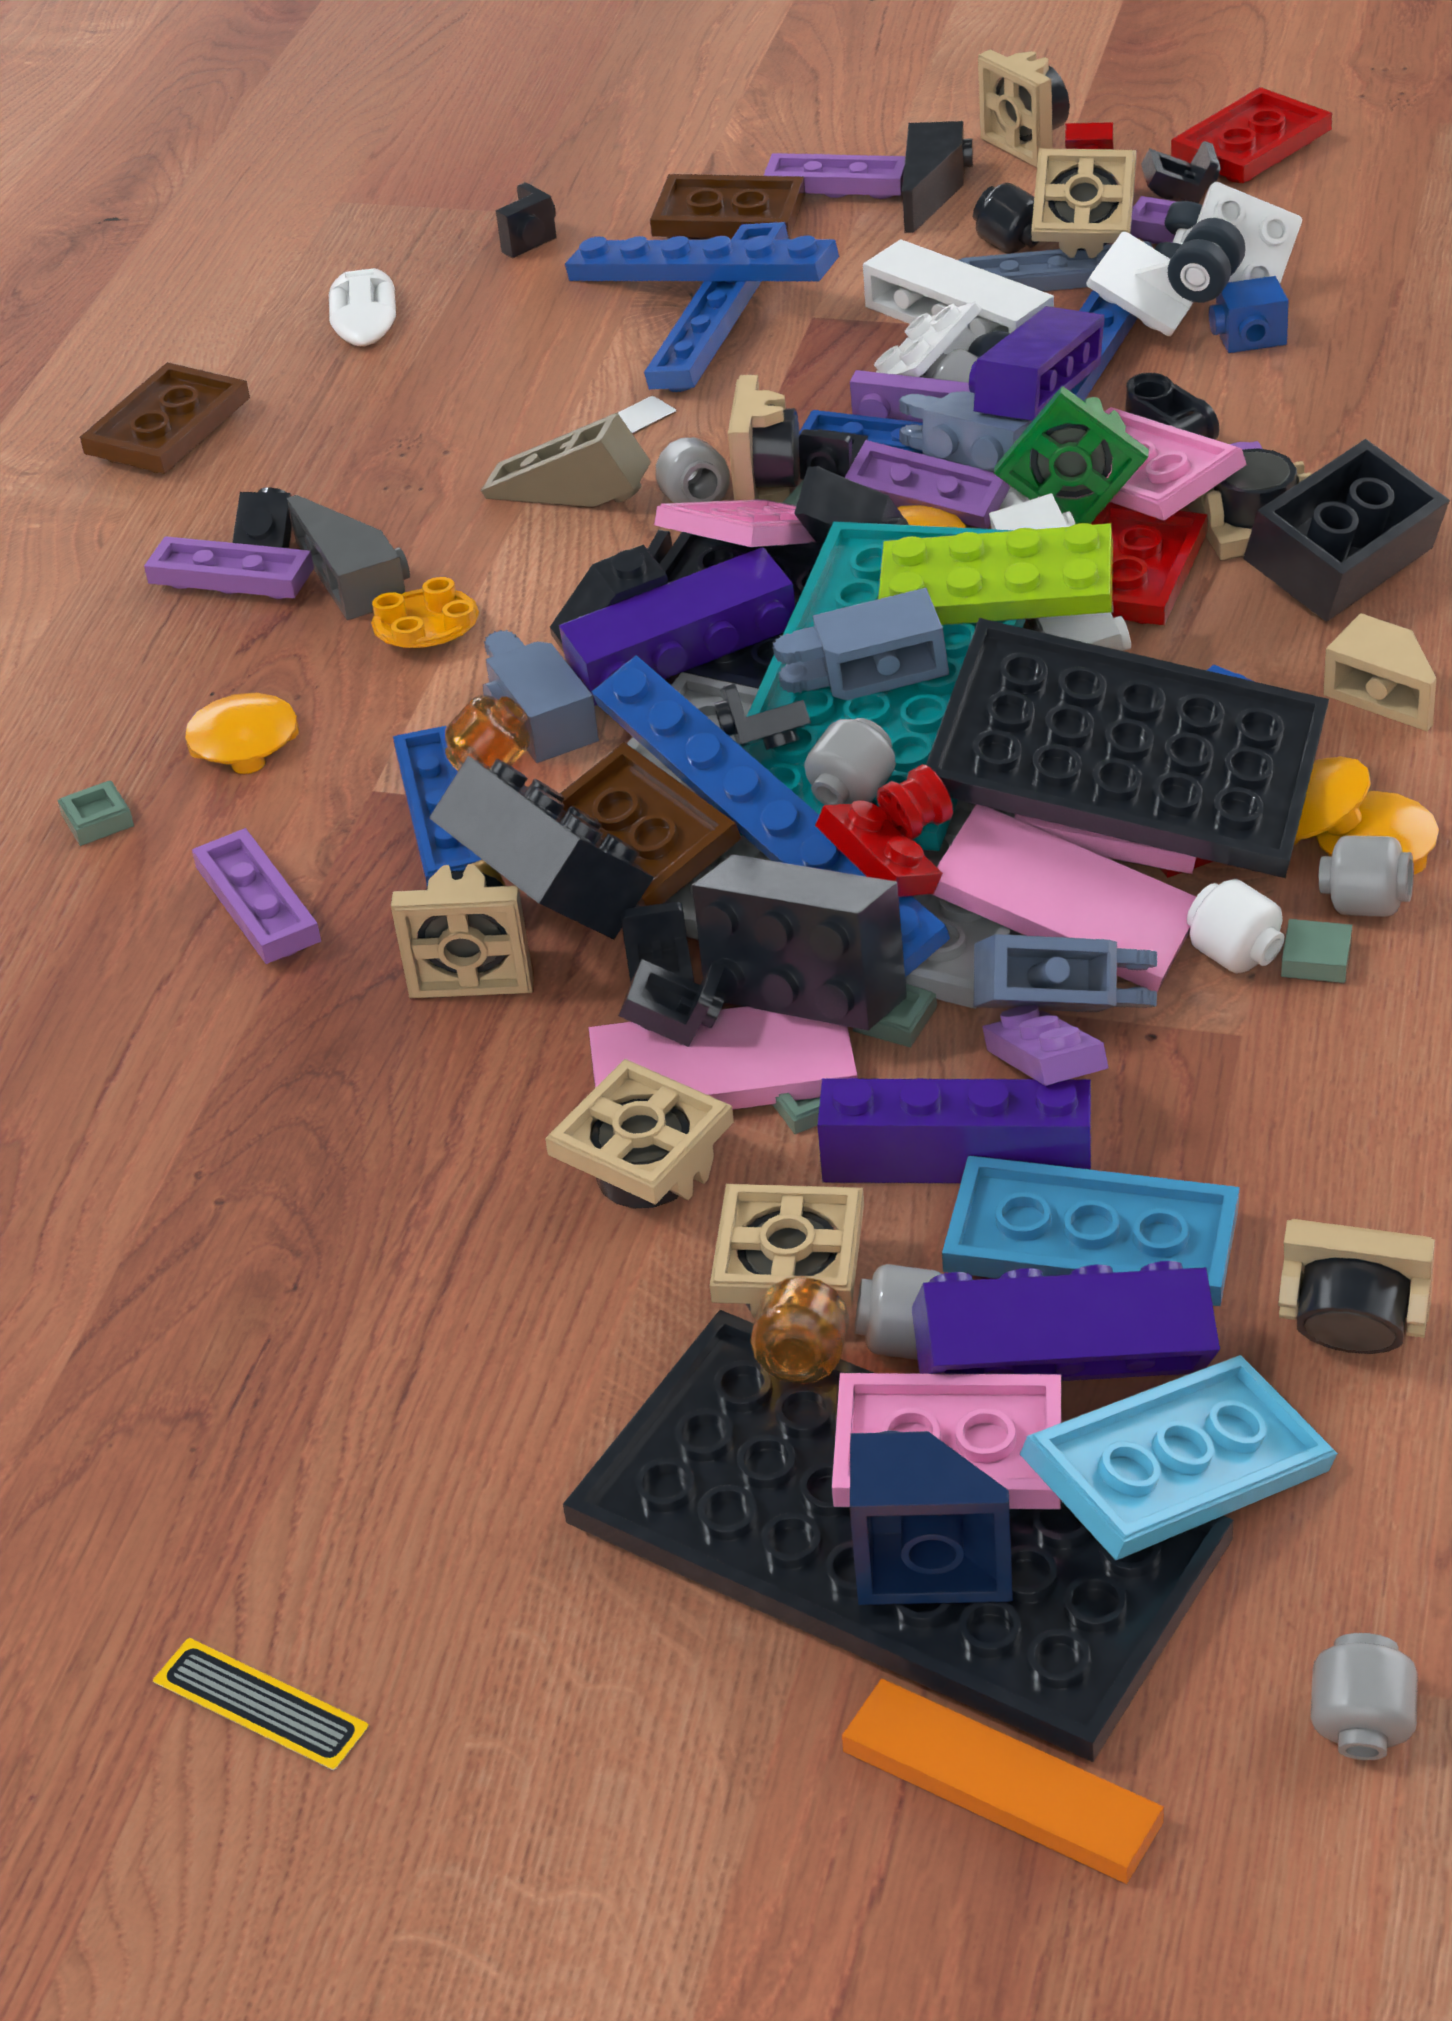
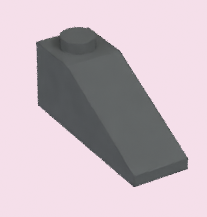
(348, 556)

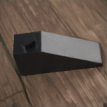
(933, 168)

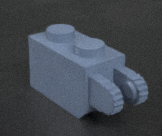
(956, 431)
(866, 648)
(548, 691)
(1057, 973)

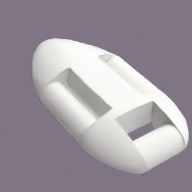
(362, 306)

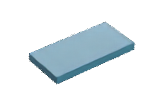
(1177, 1456)

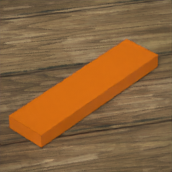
(1004, 1780)

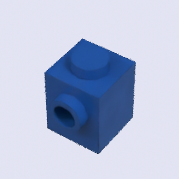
(1250, 315)

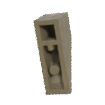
(574, 469)

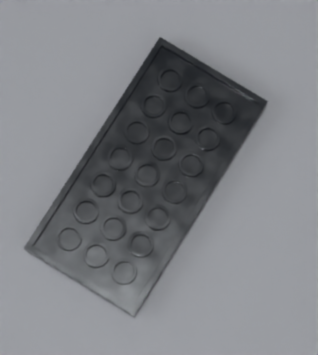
(735, 1491)

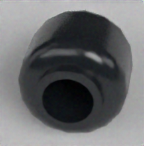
(1005, 217)

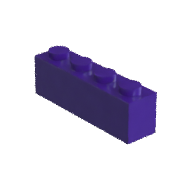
(1034, 362)
(683, 620)
(931, 1126)
(1068, 1324)

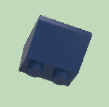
(926, 1523)

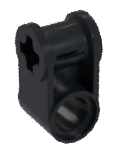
(1163, 401)

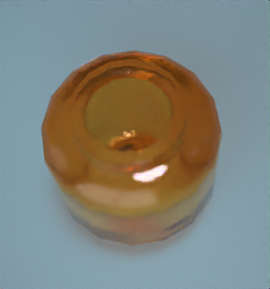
(487, 732)
(800, 1330)

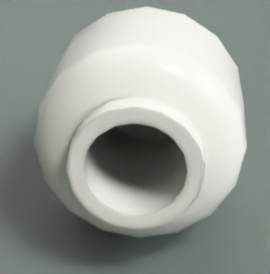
(1235, 926)

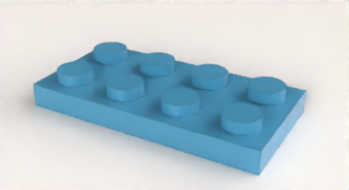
(1075, 1217)

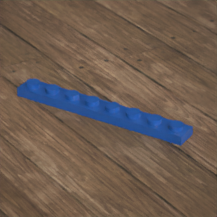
(741, 788)

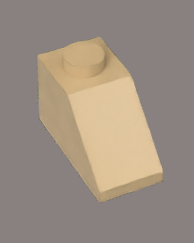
(1381, 671)

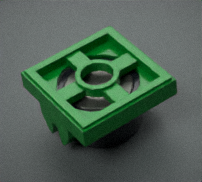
(1073, 456)

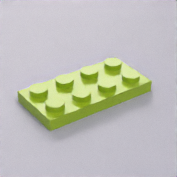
(1005, 573)

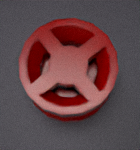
(915, 801)

